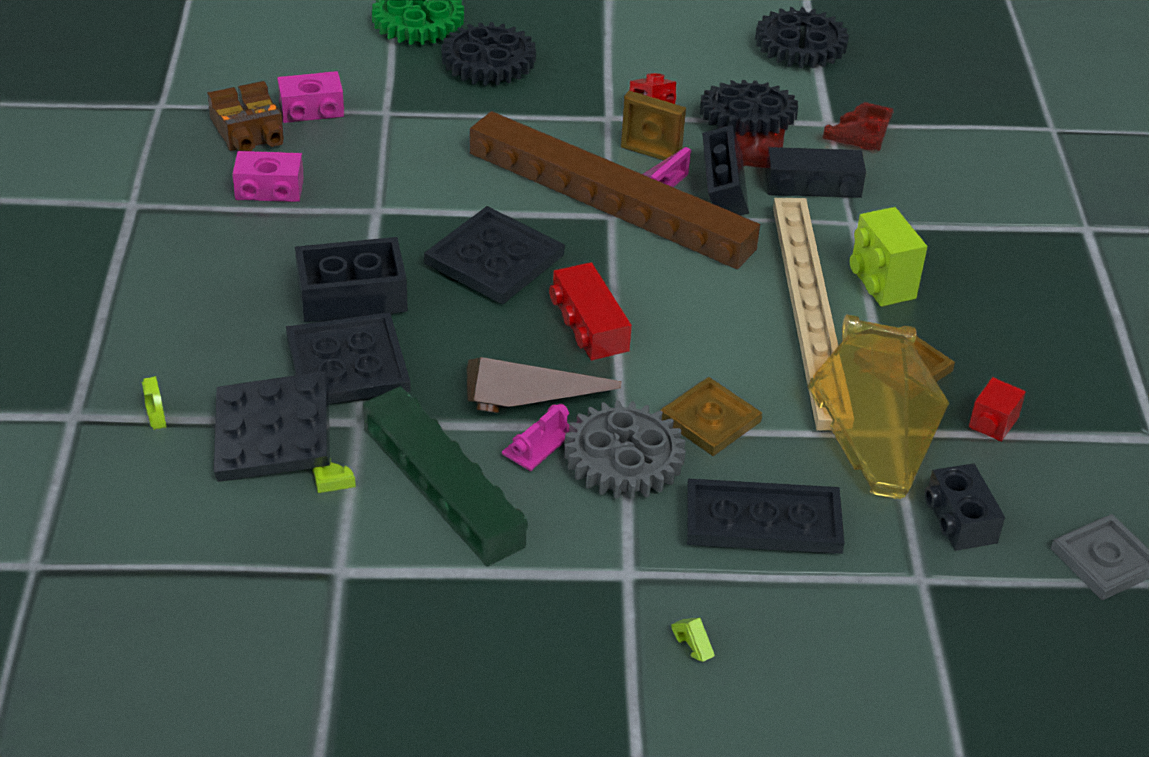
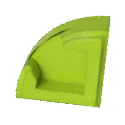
(153, 403)
(333, 477)
(694, 634)

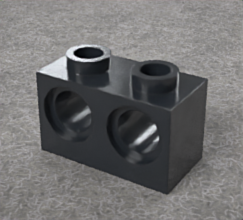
(964, 506)

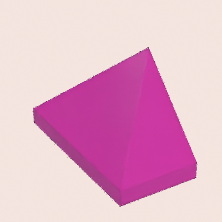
(672, 169)

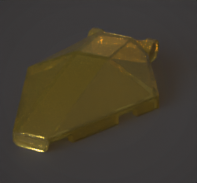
(880, 403)

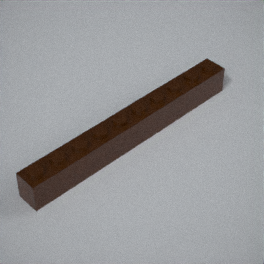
(615, 189)

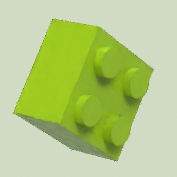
(888, 256)

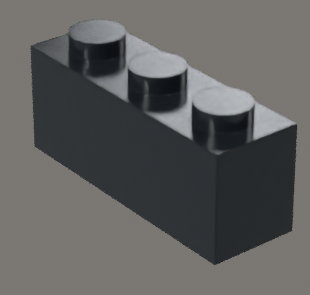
(725, 170)
(815, 172)

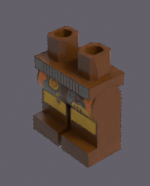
(246, 121)

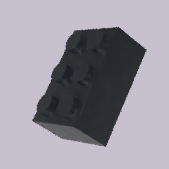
(351, 279)

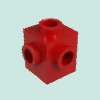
(655, 86)

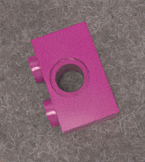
(310, 96)
(268, 176)

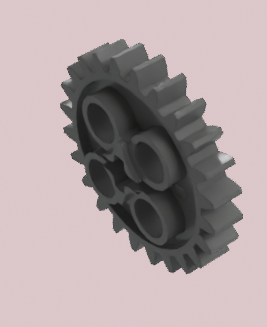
(624, 449)

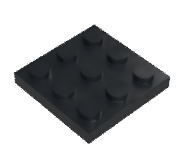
(494, 254)
(356, 353)
(272, 426)

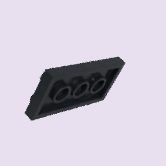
(764, 516)

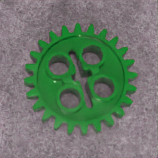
(417, 19)

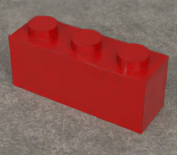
(591, 311)

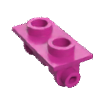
(539, 439)

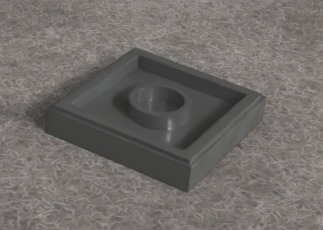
(1104, 556)

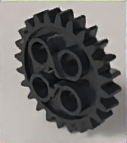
(822, 40)
(488, 53)
(749, 107)

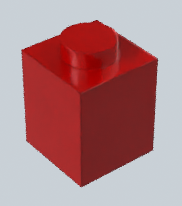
(997, 409)

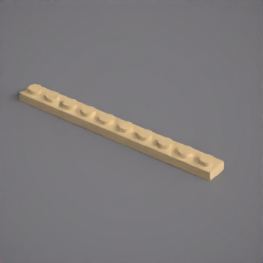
(806, 291)

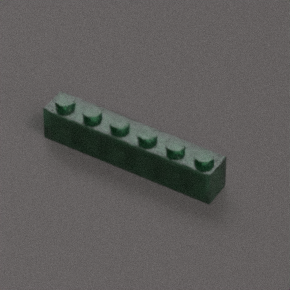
(445, 476)

